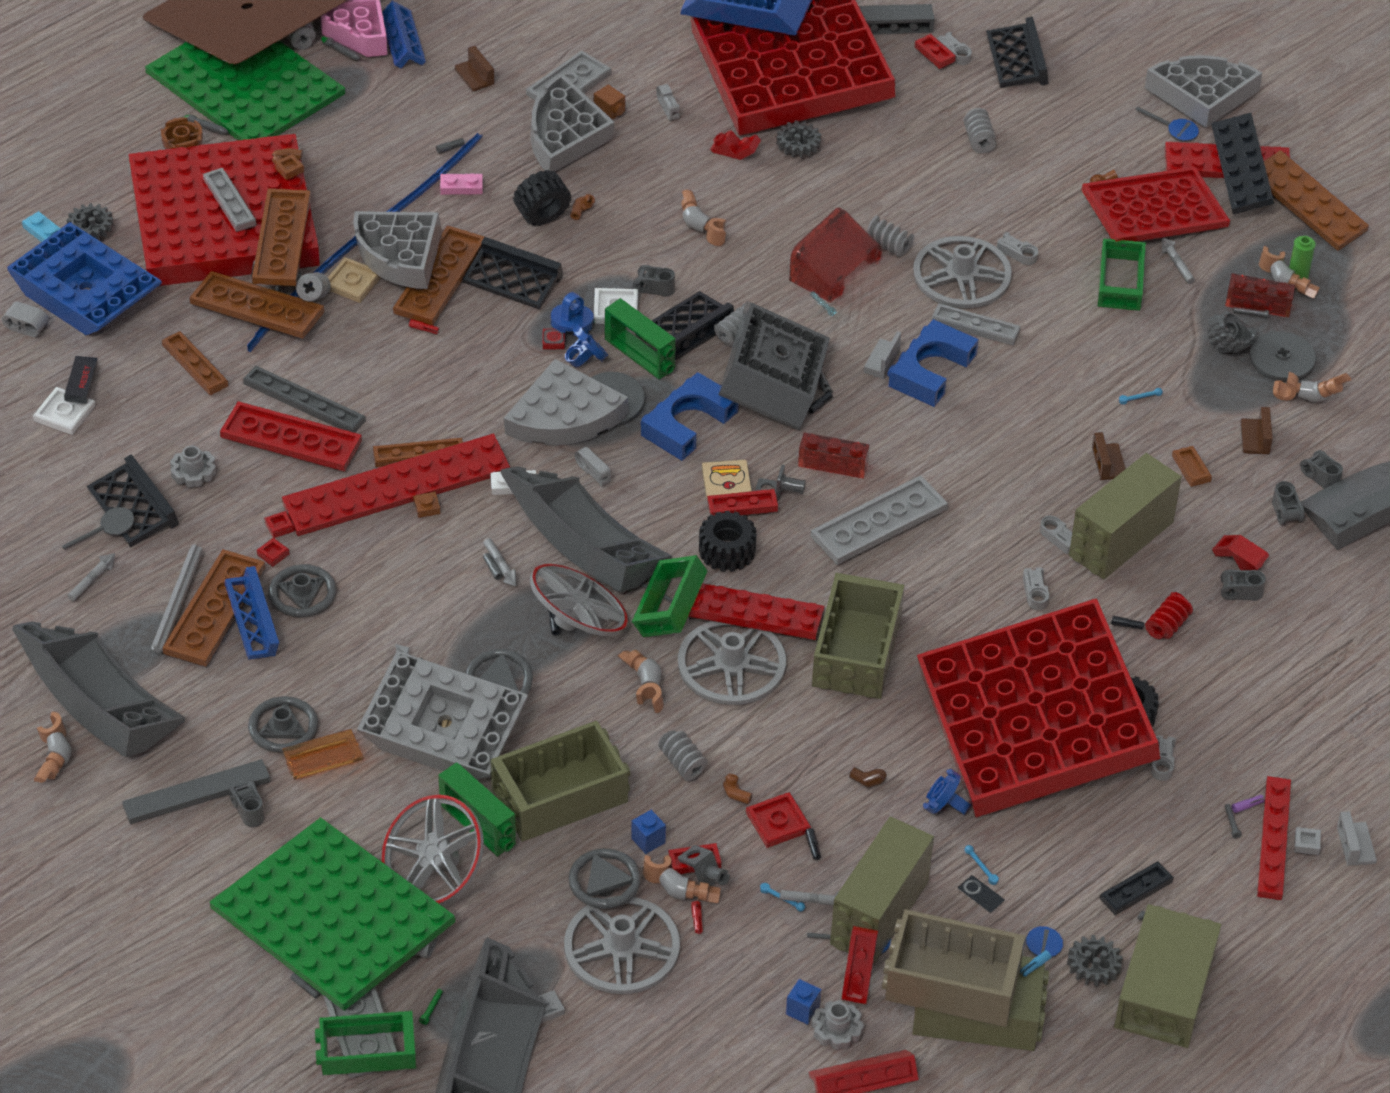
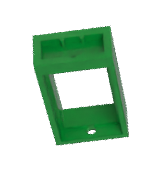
(1116, 296)
(623, 315)
(647, 618)
(494, 816)
(363, 1025)

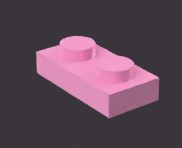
(461, 184)

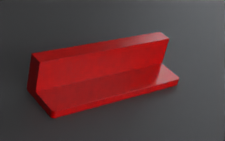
(866, 1074)

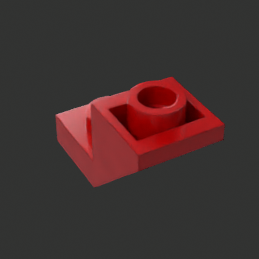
(731, 146)
(1245, 553)

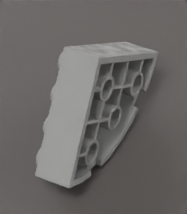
(1203, 85)
(566, 124)
(399, 245)
(565, 408)

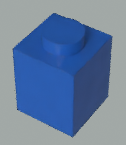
(648, 831)
(803, 1001)

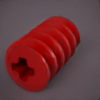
(1169, 616)

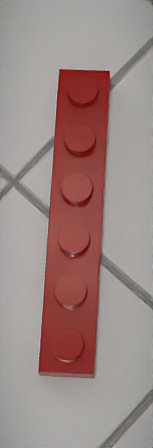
(1274, 838)

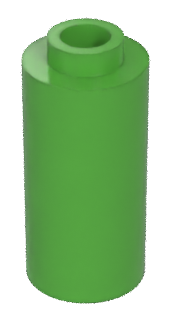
(1302, 256)

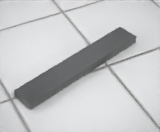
(304, 399)
(193, 791)

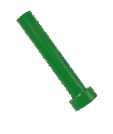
(424, 1019)

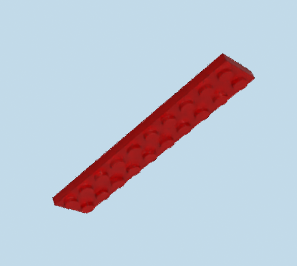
(394, 484)

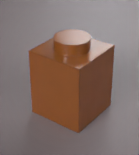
(610, 101)

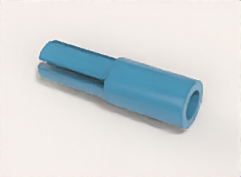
(1035, 963)

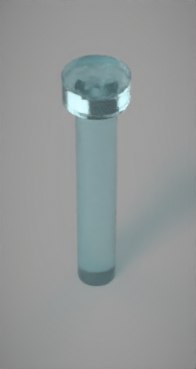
(830, 310)

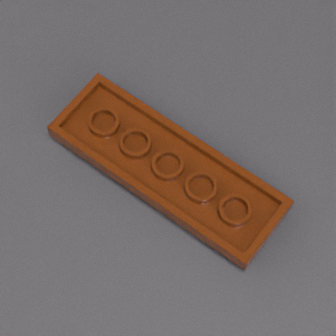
(1312, 202)
(281, 237)
(453, 258)
(257, 304)
(209, 611)

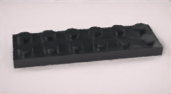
(1242, 163)

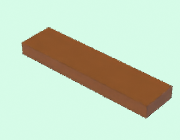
(195, 363)
(394, 453)

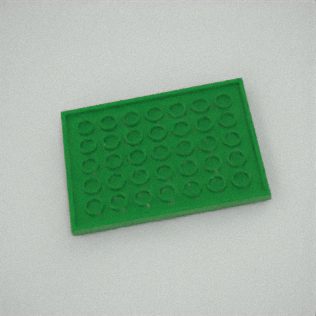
(250, 97)
(332, 913)

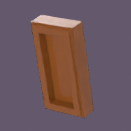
(1191, 466)

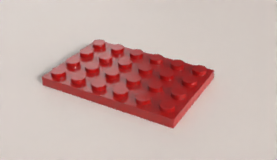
(1155, 205)

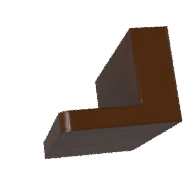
(476, 71)
(1257, 433)
(1107, 457)

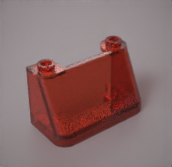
(831, 254)

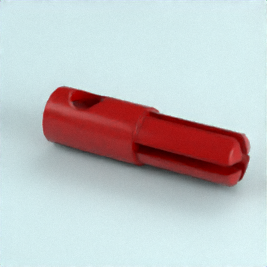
(423, 326)
(697, 917)

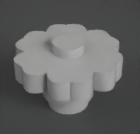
(193, 466)
(837, 1025)

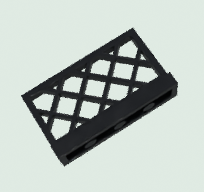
(1031, 41)
(520, 261)
(693, 333)
(150, 495)

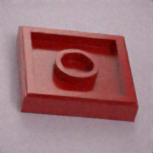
(778, 819)

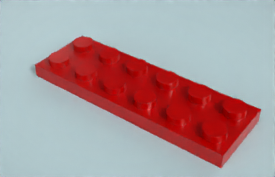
(1204, 157)
(291, 436)
(758, 611)

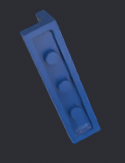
(402, 35)
(259, 610)

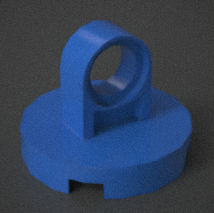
(569, 314)
(586, 346)
(943, 793)

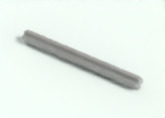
(177, 598)

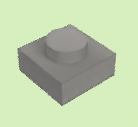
(1307, 841)

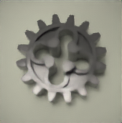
(798, 139)
(92, 220)
(1080, 962)

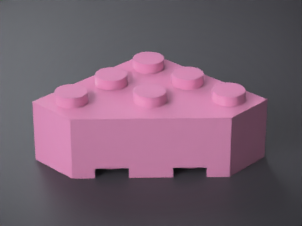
(357, 26)

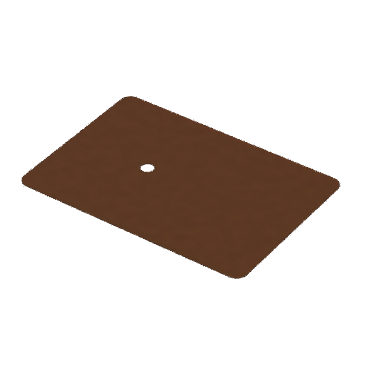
(235, 32)

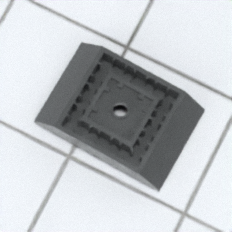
(766, 380)

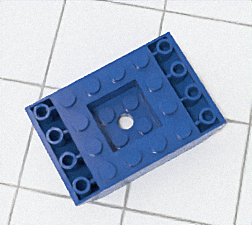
(769, 15)
(75, 260)

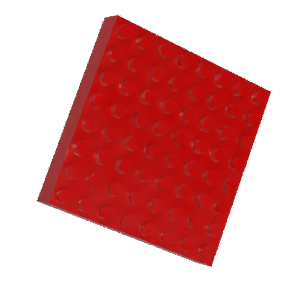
(788, 77)
(183, 223)
(1037, 707)

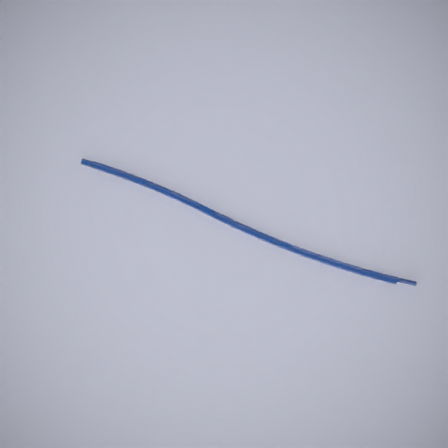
(396, 208)

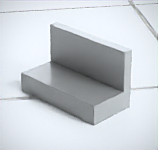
(883, 357)
(1355, 841)

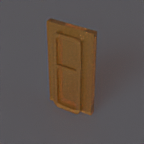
(322, 754)

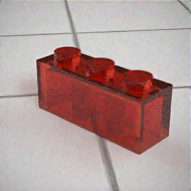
(1260, 294)
(833, 455)

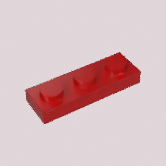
(744, 502)
(859, 965)

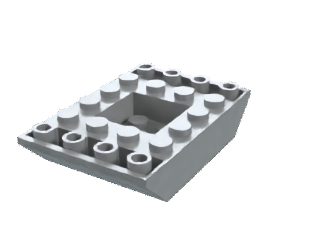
(422, 694)

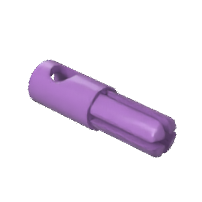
(1245, 804)

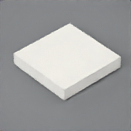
(607, 296)
(63, 414)

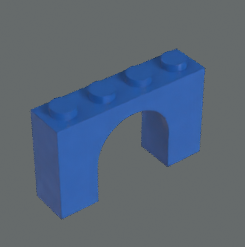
(934, 341)
(695, 394)

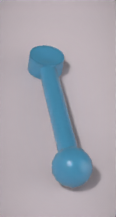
(1124, 399)
(993, 879)
(765, 888)

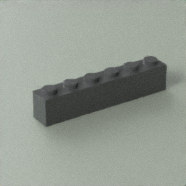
(899, 18)

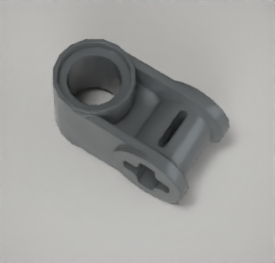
(656, 280)
(1324, 469)
(1287, 503)
(1244, 586)
(248, 804)

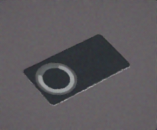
(981, 893)

